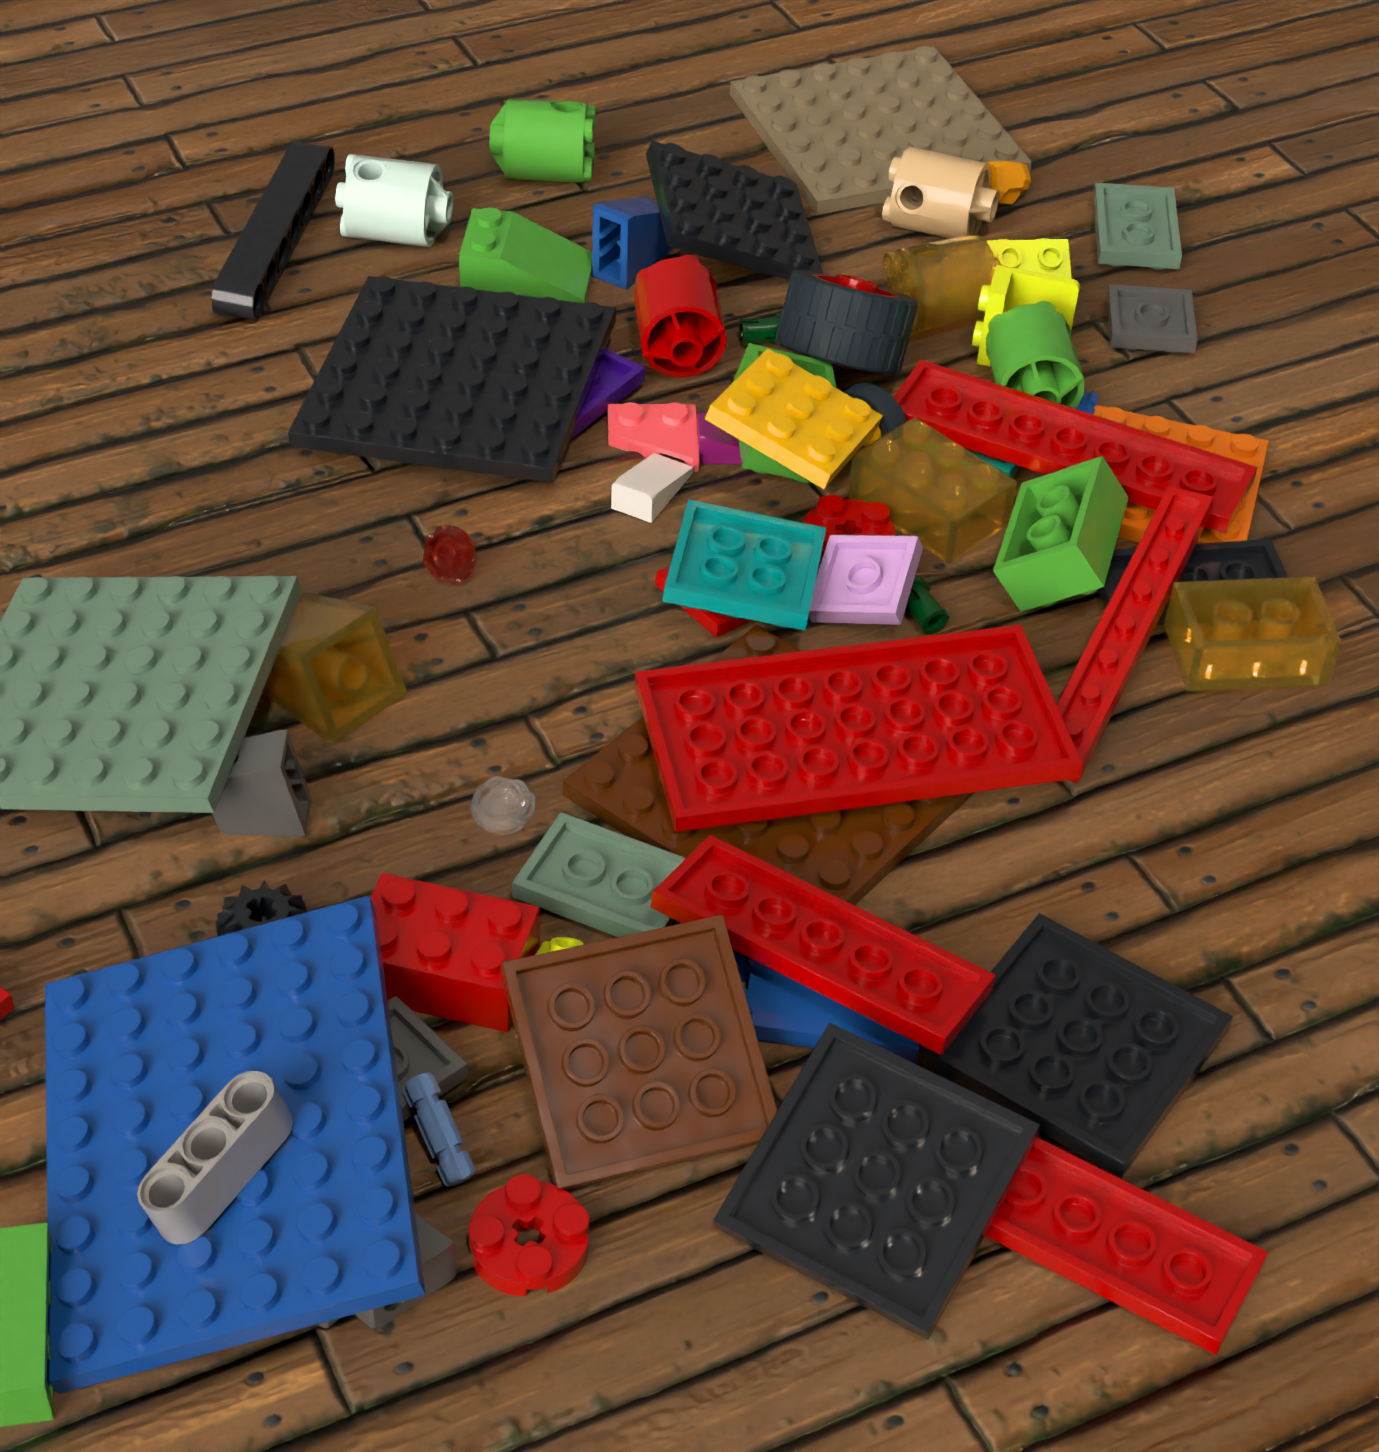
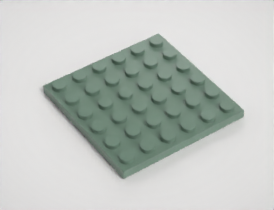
(133, 687)

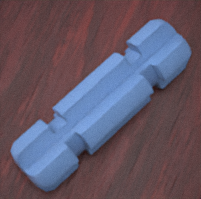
(438, 1129)

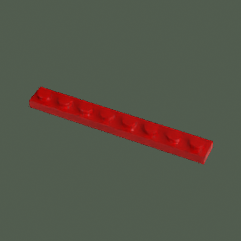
(1131, 617)

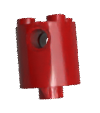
(679, 317)

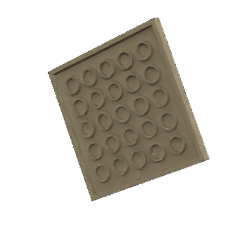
(849, 119)

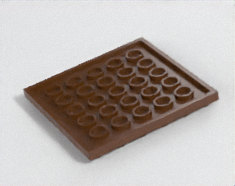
(832, 850)

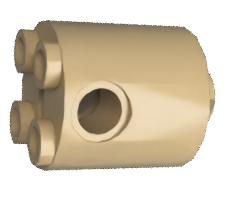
(939, 194)

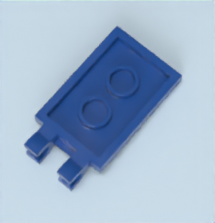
(798, 1015)

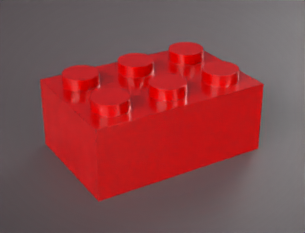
(448, 948)

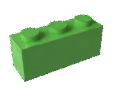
(24, 1331)

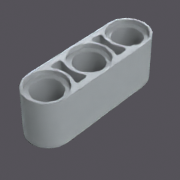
(215, 1157)

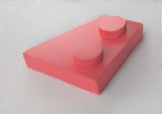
(655, 429)

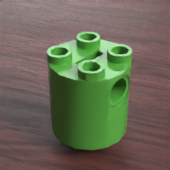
(544, 140)
(1035, 354)

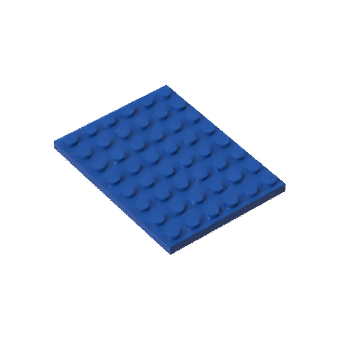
(133, 1066)

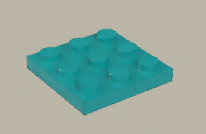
(745, 565)

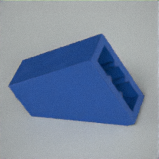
(626, 239)

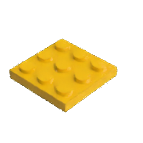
(794, 417)

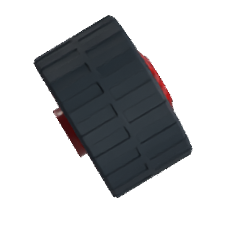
(846, 322)

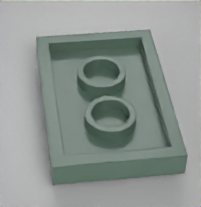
(1136, 226)
(596, 877)

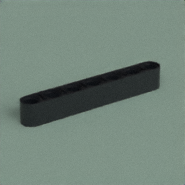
(273, 231)

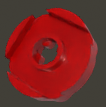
(850, 517)
(526, 1206)

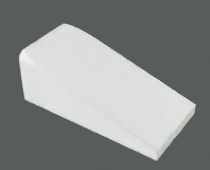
(649, 486)

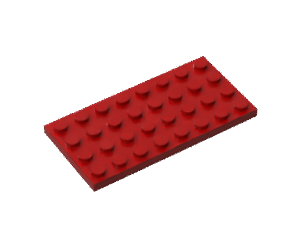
(853, 727)

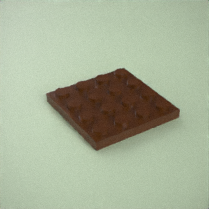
(639, 1052)

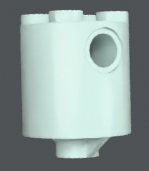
(393, 200)

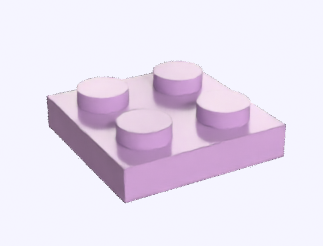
(865, 579)

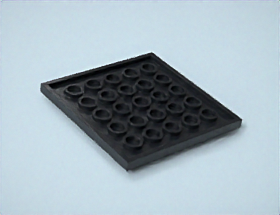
(456, 378)

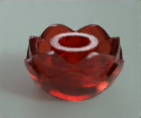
(438, 551)

